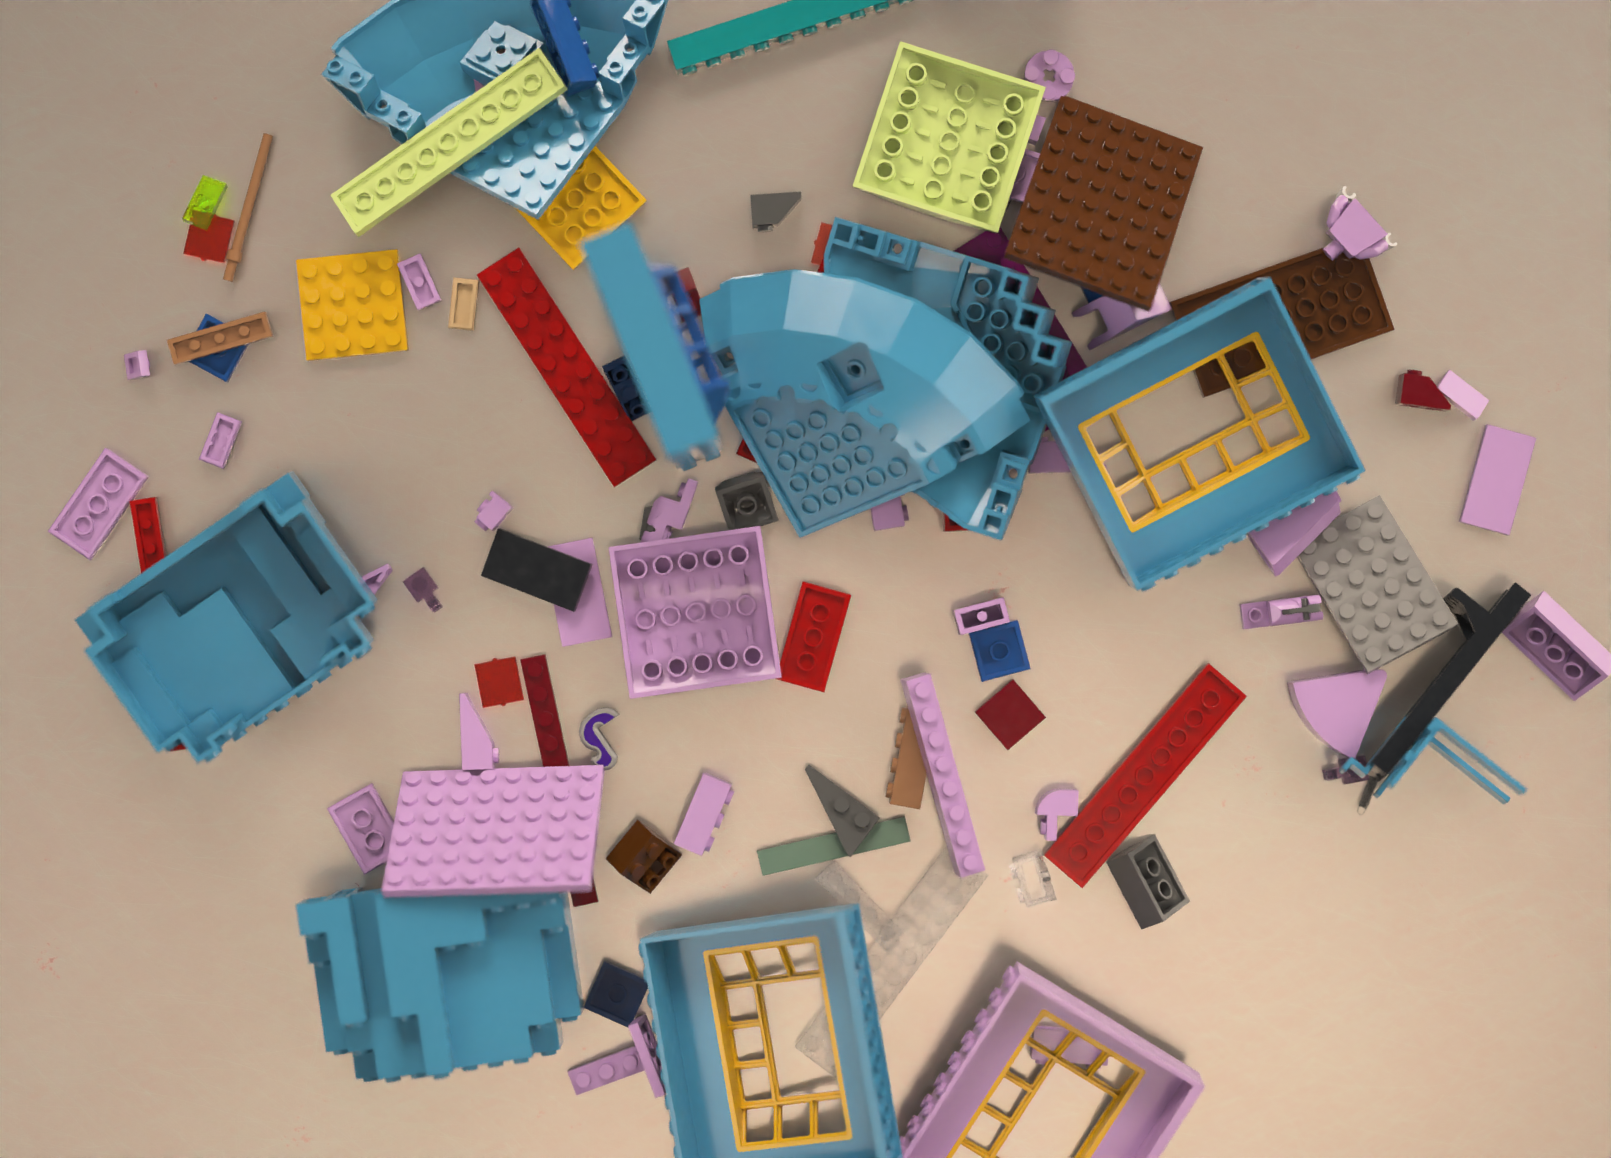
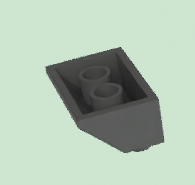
(1148, 882)

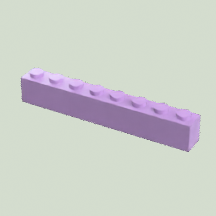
(942, 774)

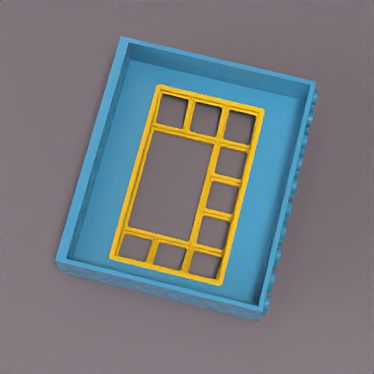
(1244, 494)
(700, 1044)

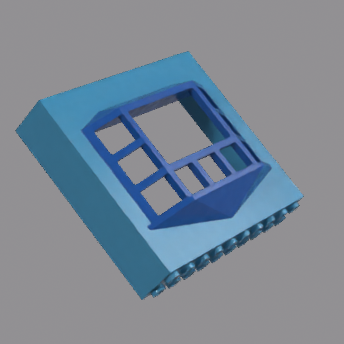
(655, 347)

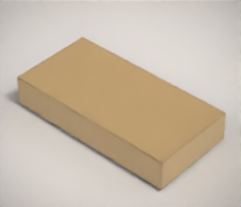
(463, 304)

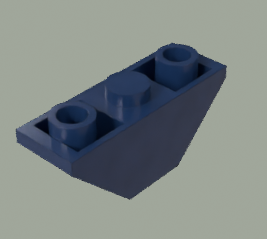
(626, 387)

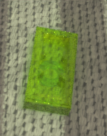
(204, 202)

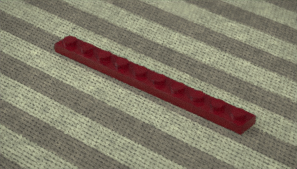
(549, 733)

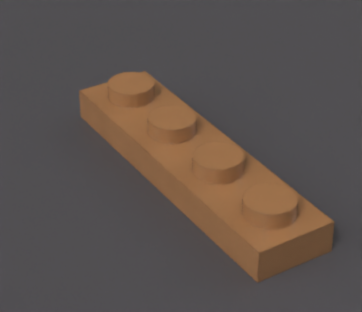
(220, 338)

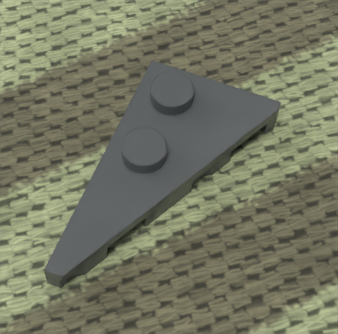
(848, 816)

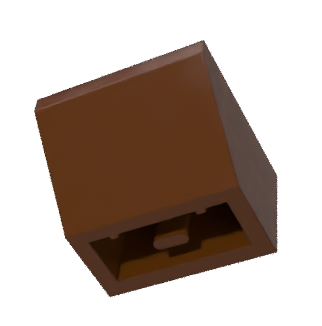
(643, 856)

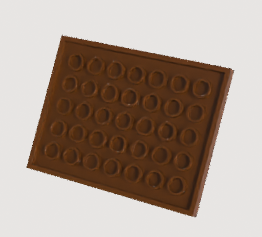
(1104, 203)

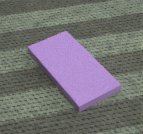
(1497, 479)
(98, 504)
(591, 617)

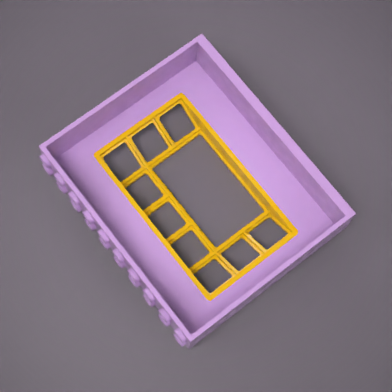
(1133, 1125)

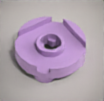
(1051, 61)

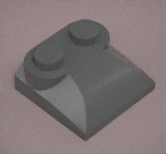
(746, 501)

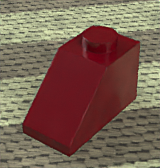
(1420, 392)

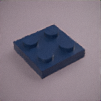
(616, 994)

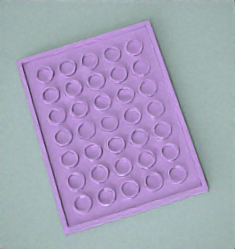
(495, 831)

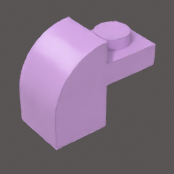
(1053, 803)

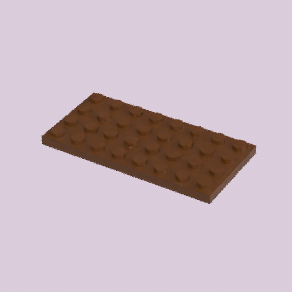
(1325, 299)

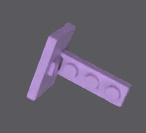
(623, 1063)

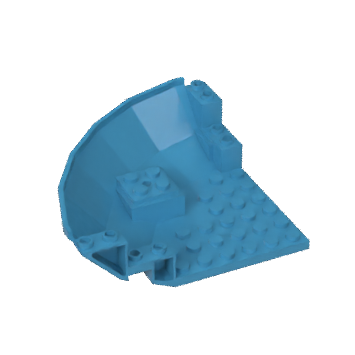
(425, 62)
(844, 436)

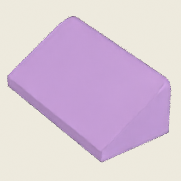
(1462, 395)

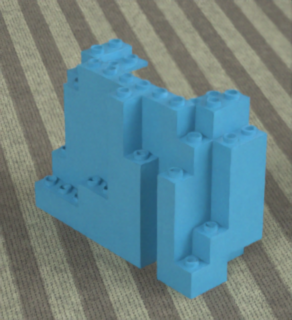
(231, 623)
(441, 978)

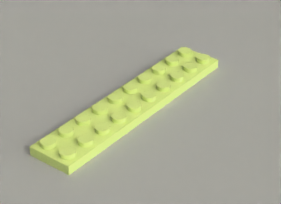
(448, 142)

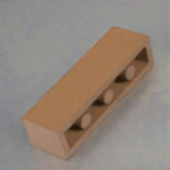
(907, 767)

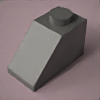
(772, 209)

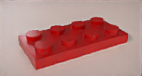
(813, 636)

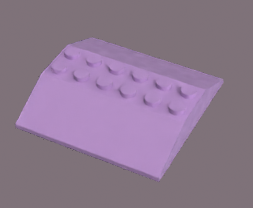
(695, 612)

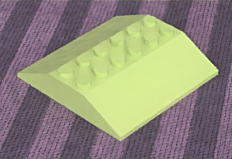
(948, 138)

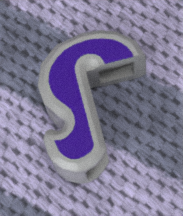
(594, 739)

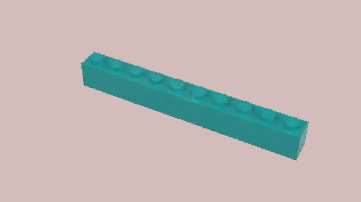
(764, 28)

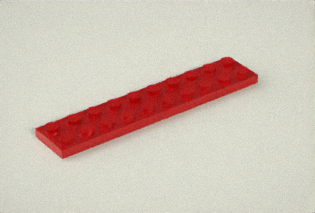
(566, 367)
(1145, 775)

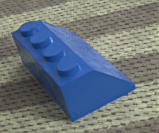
(565, 44)

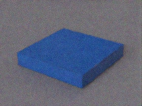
(222, 363)
(999, 651)

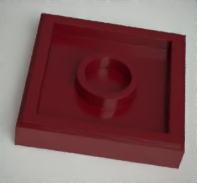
(1010, 714)

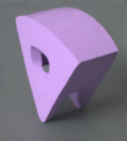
(1121, 316)
(1338, 707)

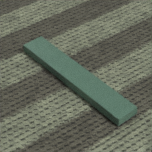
(830, 847)

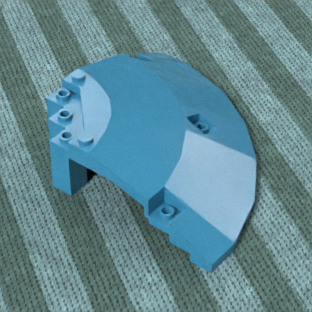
(1002, 317)

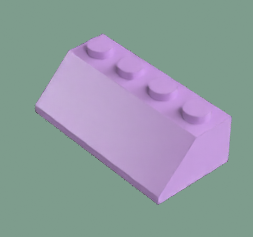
(1559, 646)

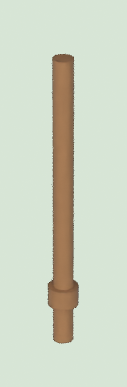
(234, 254)

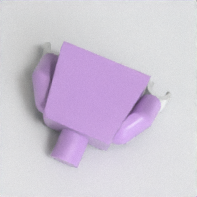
(1354, 230)

